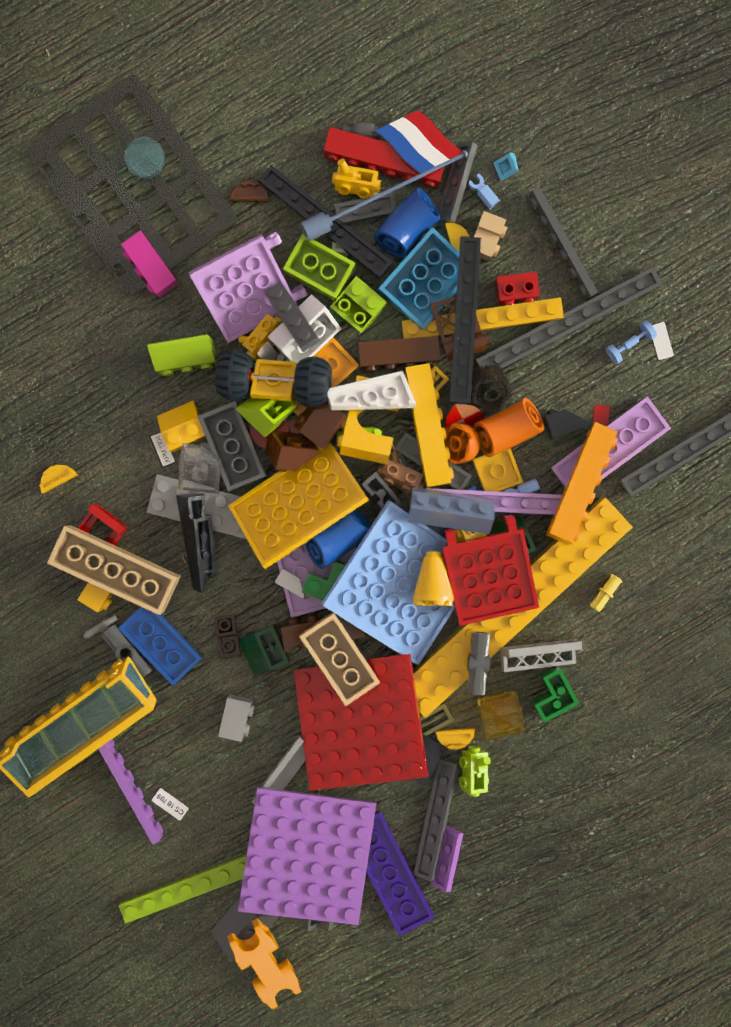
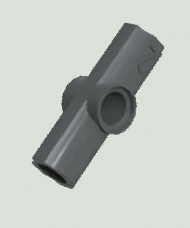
(118, 641)
(478, 663)

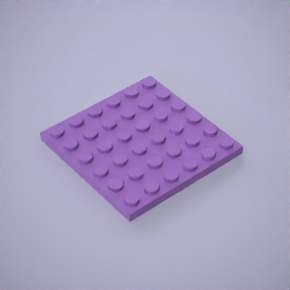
(307, 856)

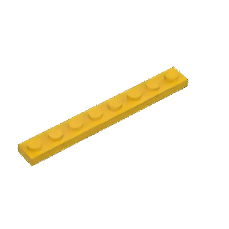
(494, 318)

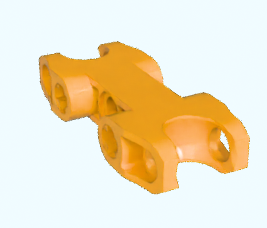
(258, 954)

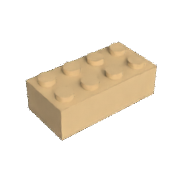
(339, 658)

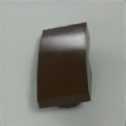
(227, 636)

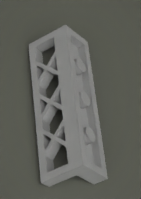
(538, 651)
(286, 767)

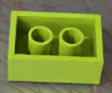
(319, 268)

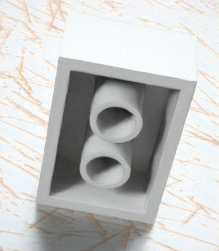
(320, 321)

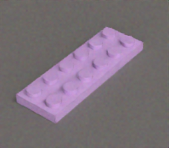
(635, 429)

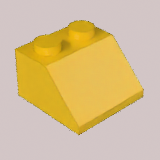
(181, 426)

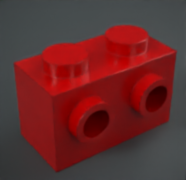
(516, 286)

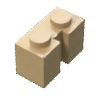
(490, 230)

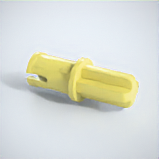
(605, 593)

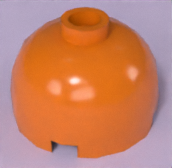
(462, 443)

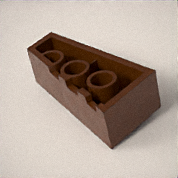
(294, 627)

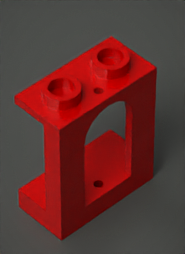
(97, 512)

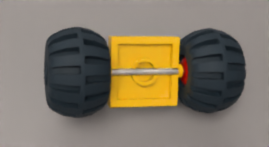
(273, 379)

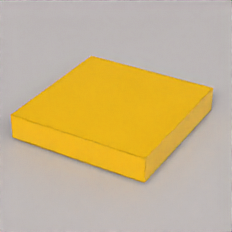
(498, 471)

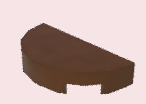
(249, 192)

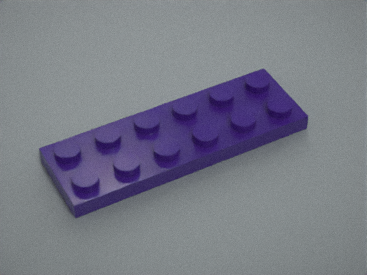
(395, 880)

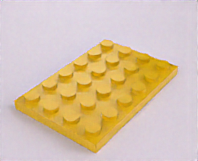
(297, 505)

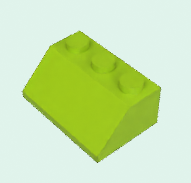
(183, 355)

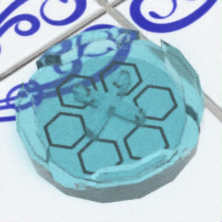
(145, 157)

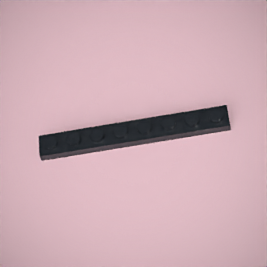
(340, 233)
(465, 319)

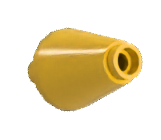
(433, 582)

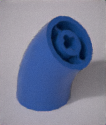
(407, 224)
(337, 539)

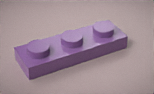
(448, 859)

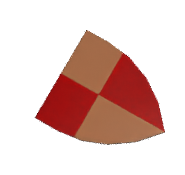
(463, 414)

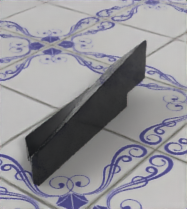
(197, 538)

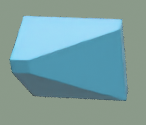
(506, 166)

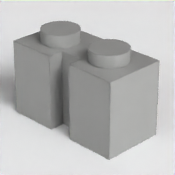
(235, 718)

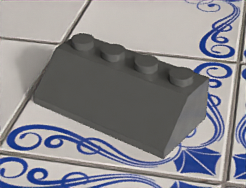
(238, 923)

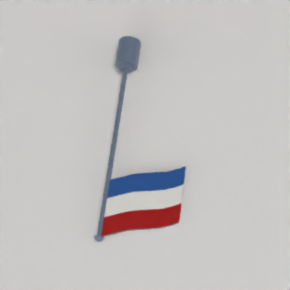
(418, 144)

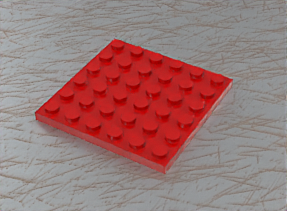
(370, 738)

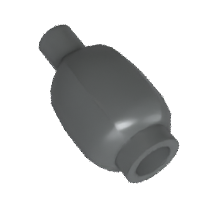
(363, 128)

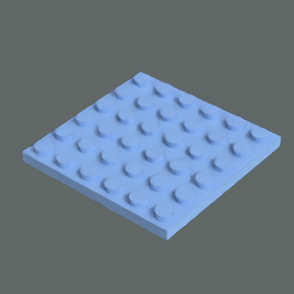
(380, 584)

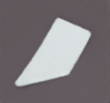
(290, 582)

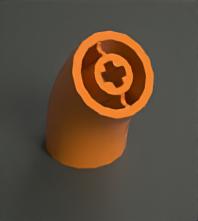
(509, 427)

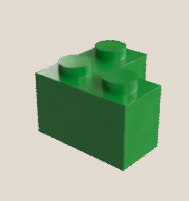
(318, 585)
(559, 695)

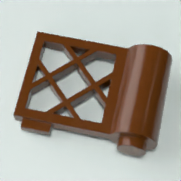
(480, 342)

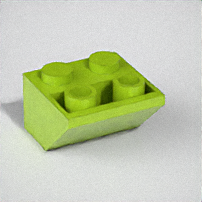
(359, 305)
(266, 414)

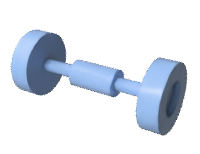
(647, 331)

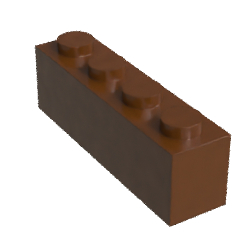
(399, 352)

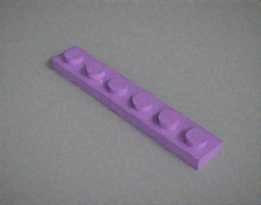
(133, 795)

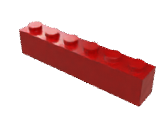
(373, 155)

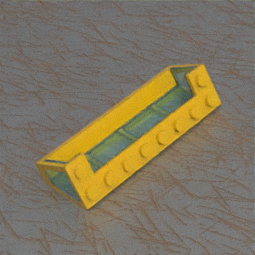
(76, 727)

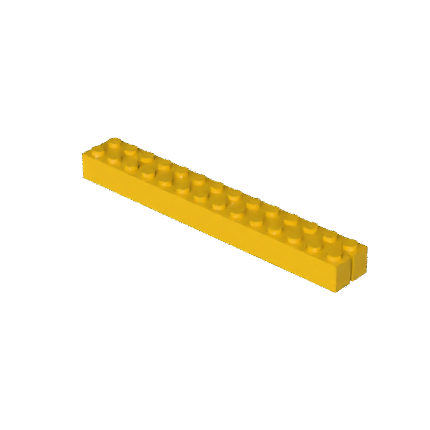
(552, 573)

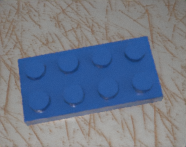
(160, 644)

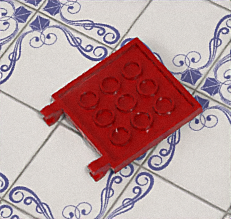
(490, 574)

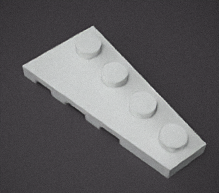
(381, 392)

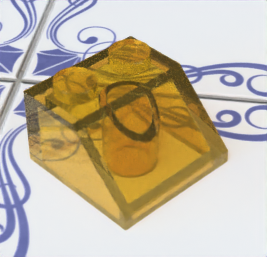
(501, 715)

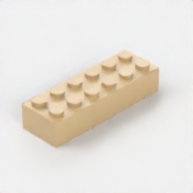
(113, 569)

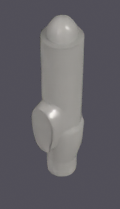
(102, 626)

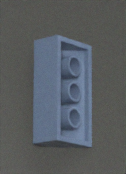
(451, 510)

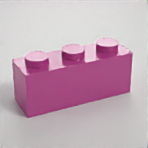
(149, 264)

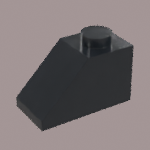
(563, 422)

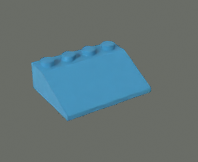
(423, 278)

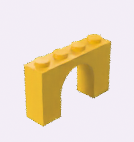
(360, 443)

